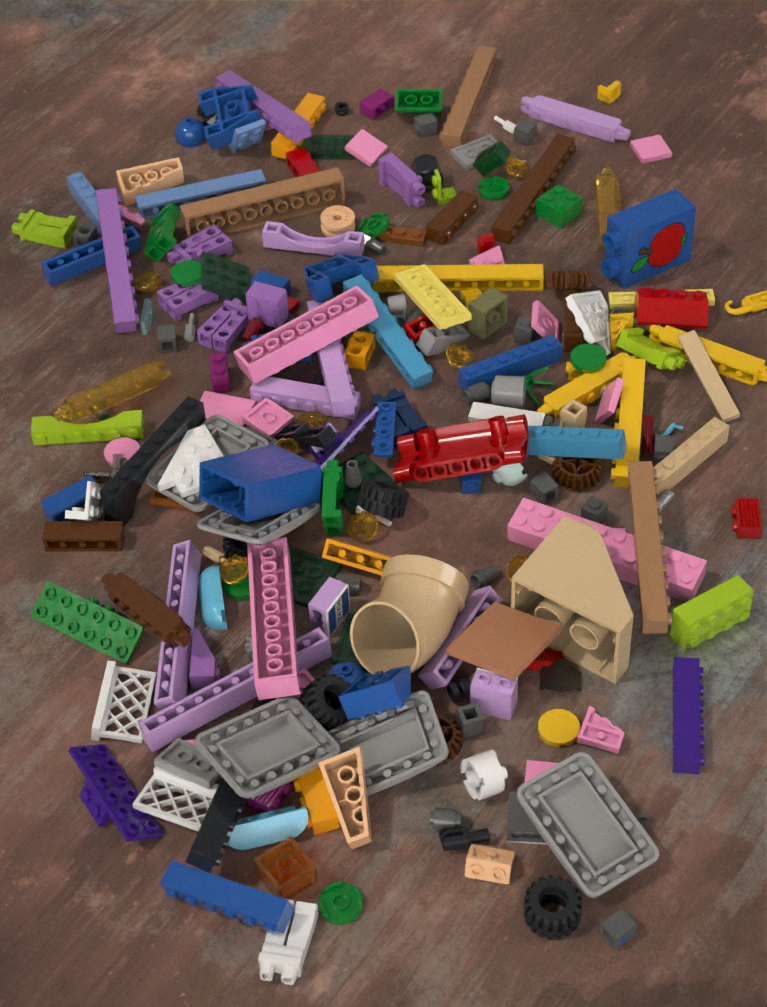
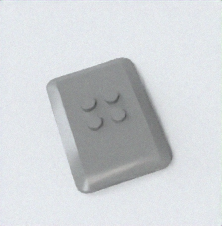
(230, 439)
(258, 531)
(395, 742)
(267, 746)
(587, 824)

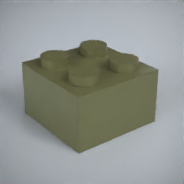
(488, 312)

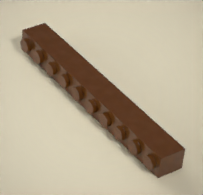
(535, 184)

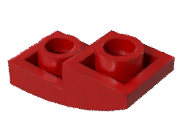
(545, 658)

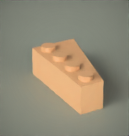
(149, 178)

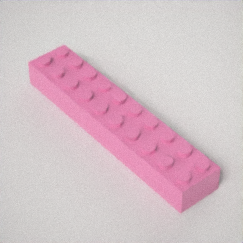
(535, 521)
(273, 620)

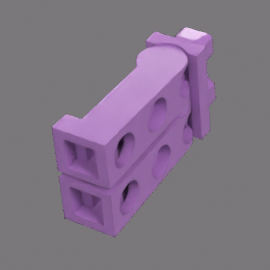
(401, 180)
(208, 240)
(180, 299)
(224, 326)

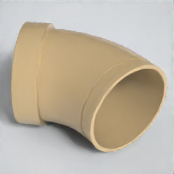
(409, 615)

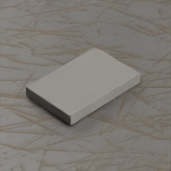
(467, 153)
(187, 762)

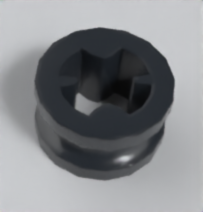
(341, 108)

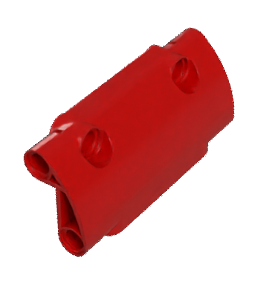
(462, 449)

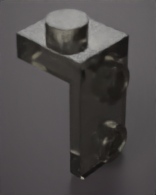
(118, 462)

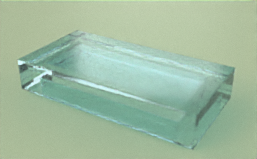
(146, 317)

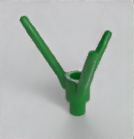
(529, 383)

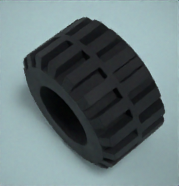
(383, 498)
(313, 700)
(552, 923)

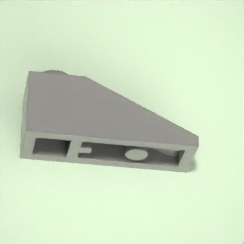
(436, 341)

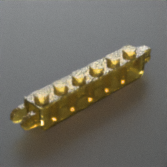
(607, 199)
(112, 392)

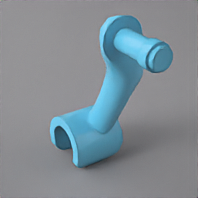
(667, 432)

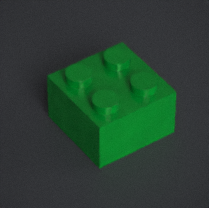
(559, 206)

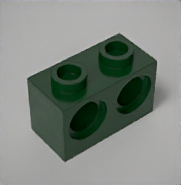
(491, 158)

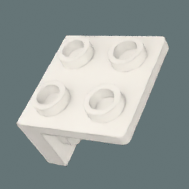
(92, 510)

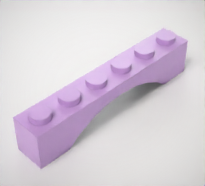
(279, 236)

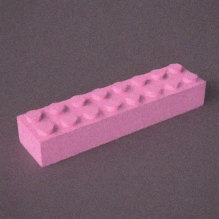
(306, 334)

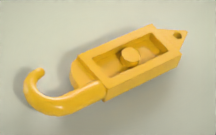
(749, 304)

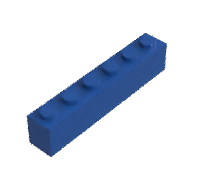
(83, 258)
(512, 362)
(227, 897)

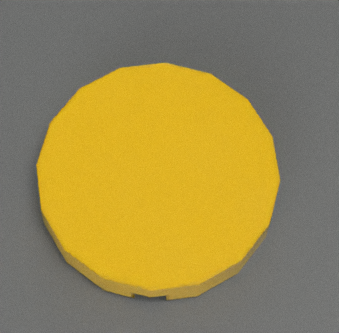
(558, 728)

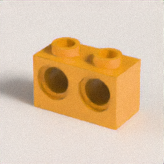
(360, 349)

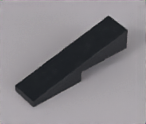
(302, 434)

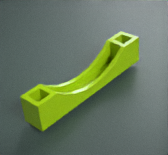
(48, 430)

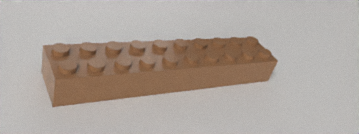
(265, 203)

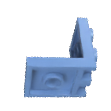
(247, 135)

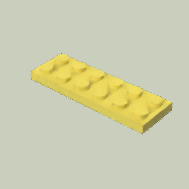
(432, 297)

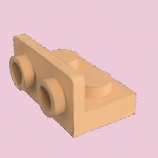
(489, 864)

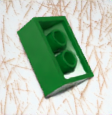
(419, 101)

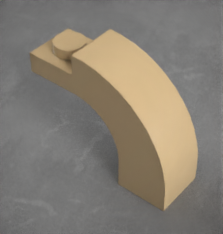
(572, 415)

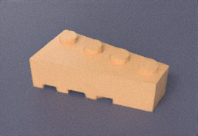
(348, 790)

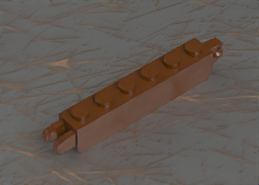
(147, 609)

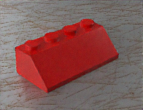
(671, 308)

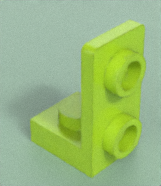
(444, 195)

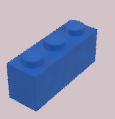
(69, 497)

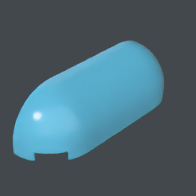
(212, 599)
(268, 827)

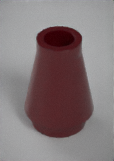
(254, 327)

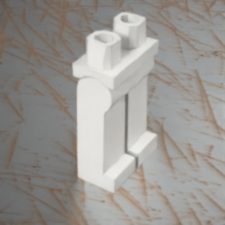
(287, 951)

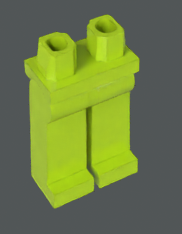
(45, 229)
(645, 348)

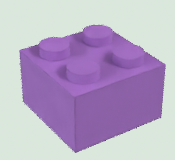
(267, 304)

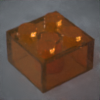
(286, 869)

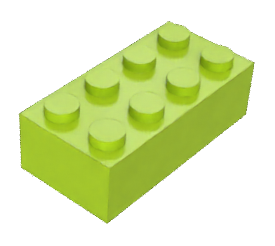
(711, 613)

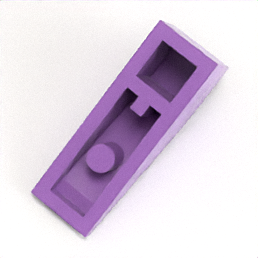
(202, 663)

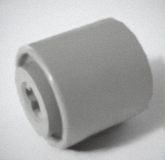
(509, 391)

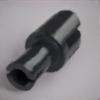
(462, 837)

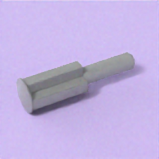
(190, 329)

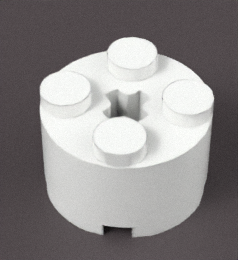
(483, 775)

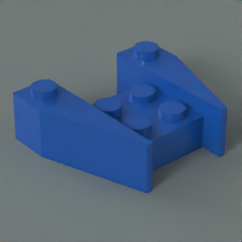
(232, 109)
(342, 267)

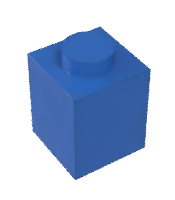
(470, 483)

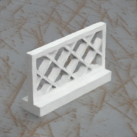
(107, 695)
(175, 783)

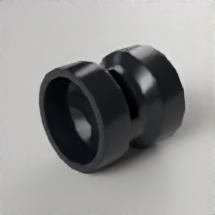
(459, 690)

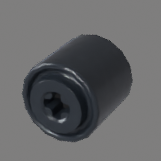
(424, 166)

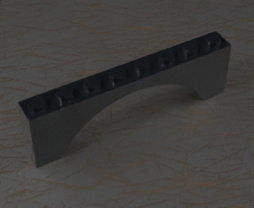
(123, 488)

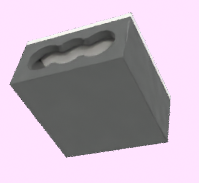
(519, 825)

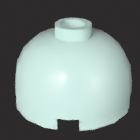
(509, 474)

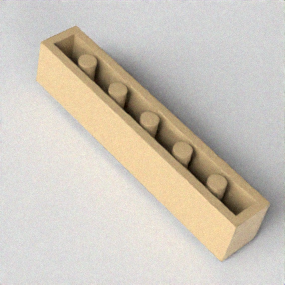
(691, 454)

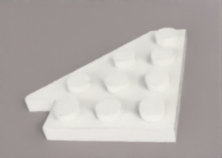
(592, 316)
(184, 467)

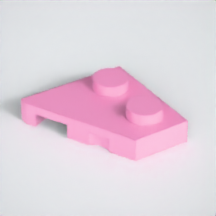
(492, 256)
(600, 733)

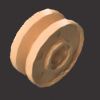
(337, 220)

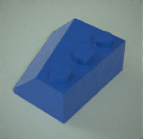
(377, 693)

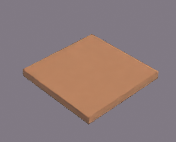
(504, 640)

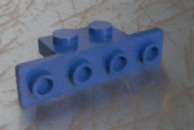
(384, 430)

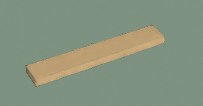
(708, 376)

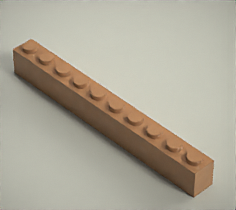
(468, 97)
(648, 548)

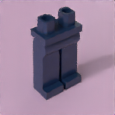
(406, 419)

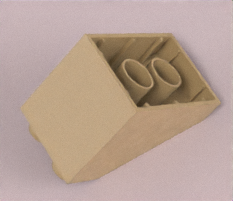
(577, 587)

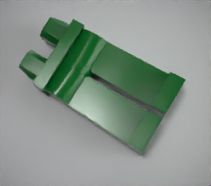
(161, 232)
(332, 494)

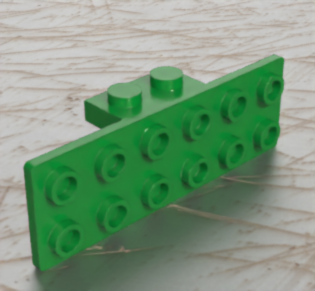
(87, 622)

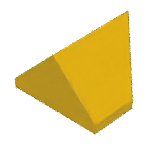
(617, 323)

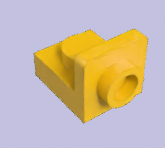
(609, 93)
(469, 295)

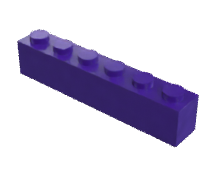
(686, 715)

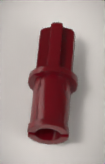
(648, 434)

